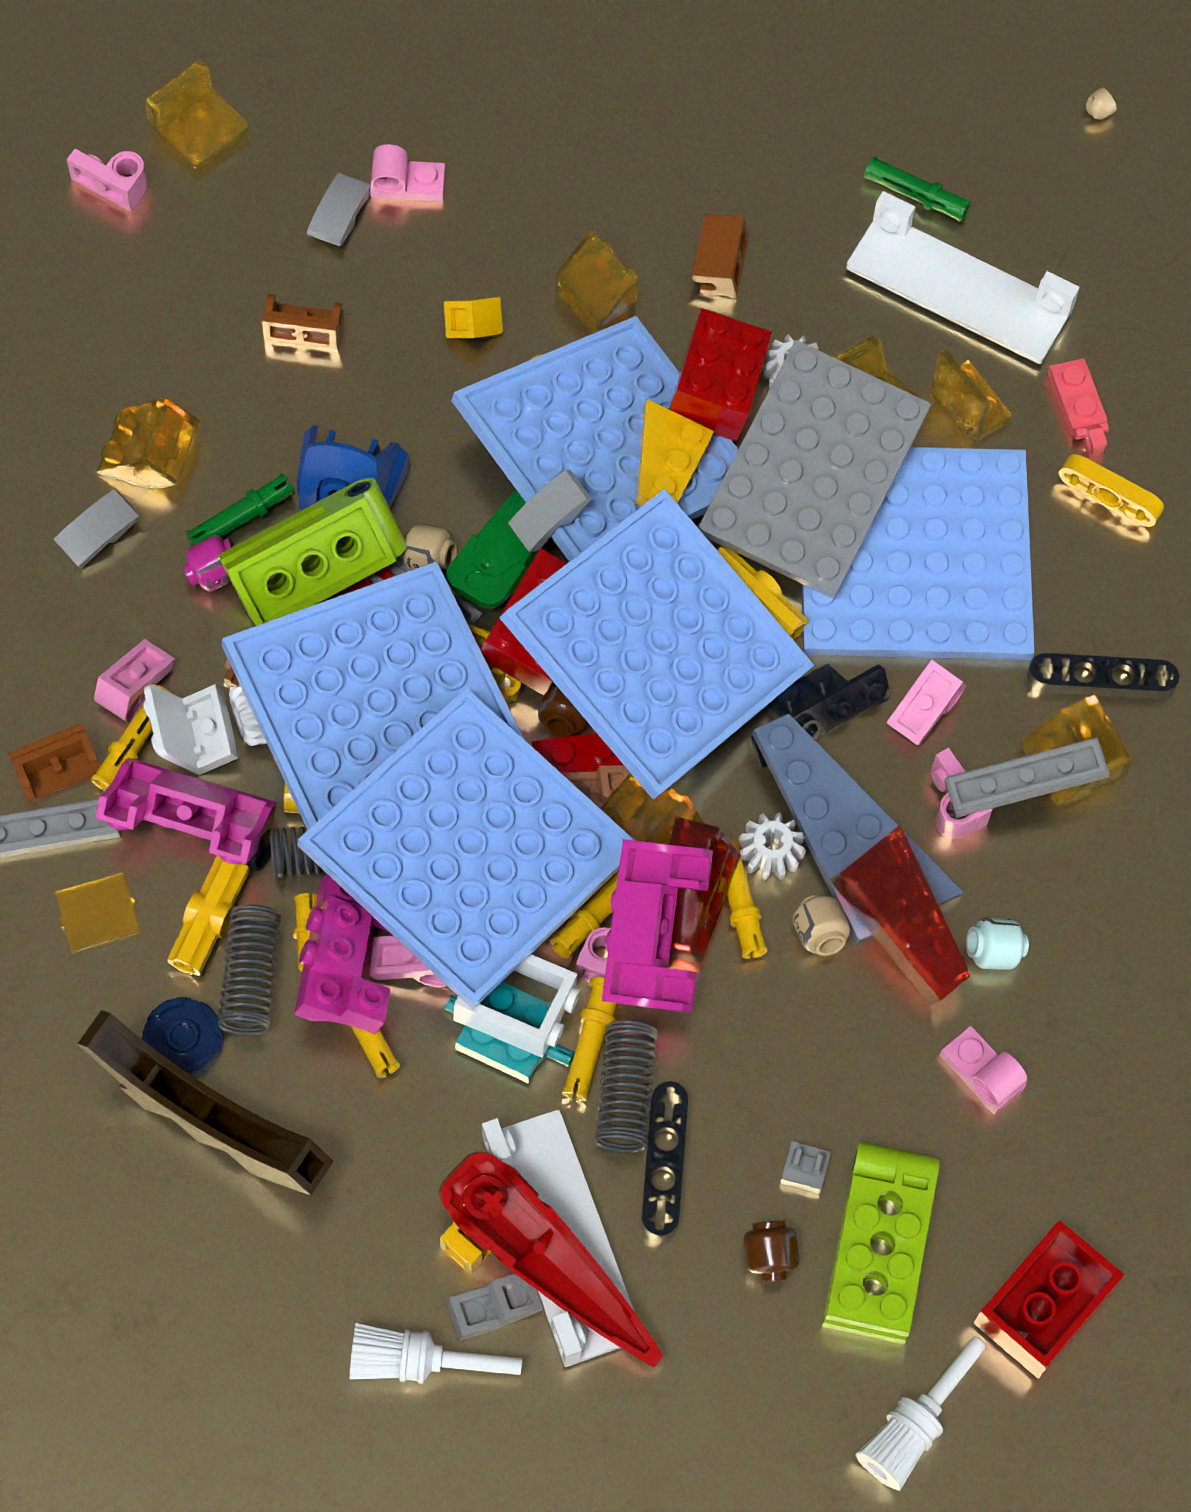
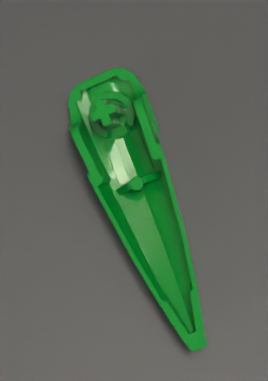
(493, 560)

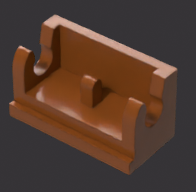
(721, 254)
(302, 324)
(54, 763)

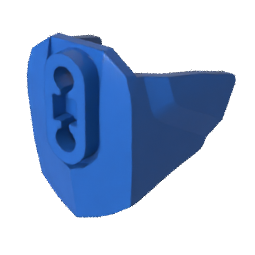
(334, 465)

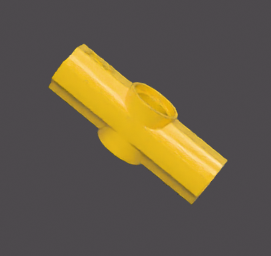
(768, 593)
(207, 916)

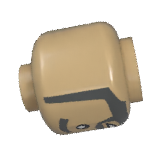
(428, 545)
(821, 925)

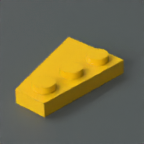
(669, 452)

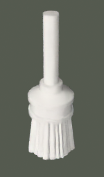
(413, 1356)
(914, 1425)

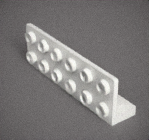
(961, 285)
(548, 1162)

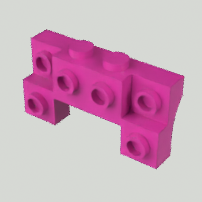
(188, 804)
(644, 924)
(334, 963)

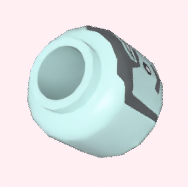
(996, 943)

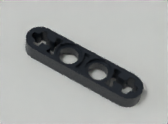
(1102, 669)
(664, 1160)

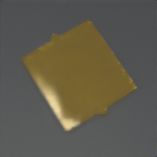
(97, 913)

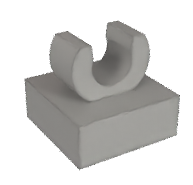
(805, 1167)

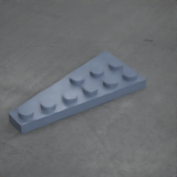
(834, 811)

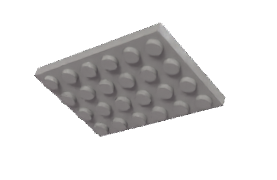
(814, 469)

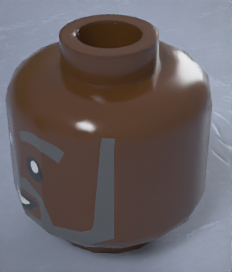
(559, 714)
(771, 1250)

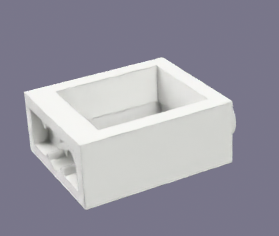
(519, 1033)

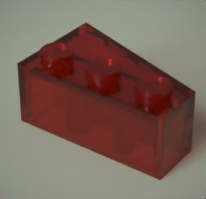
(695, 909)

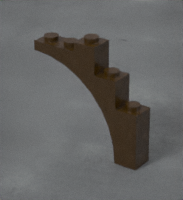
(201, 1111)

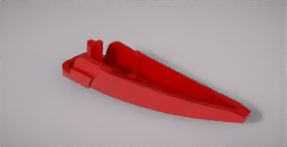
(531, 1240)

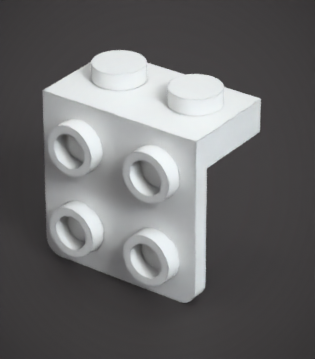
(192, 729)

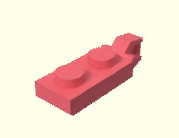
(1080, 404)

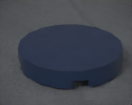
(185, 1034)

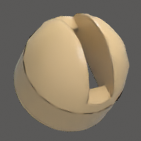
(1100, 104)

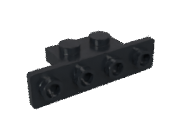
(827, 700)

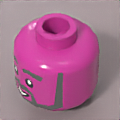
(204, 564)

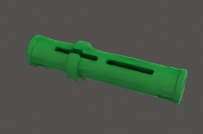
(931, 195)
(253, 505)

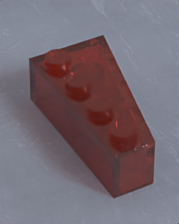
(902, 914)

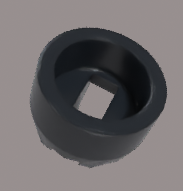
(261, 857)

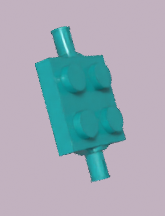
(500, 1054)

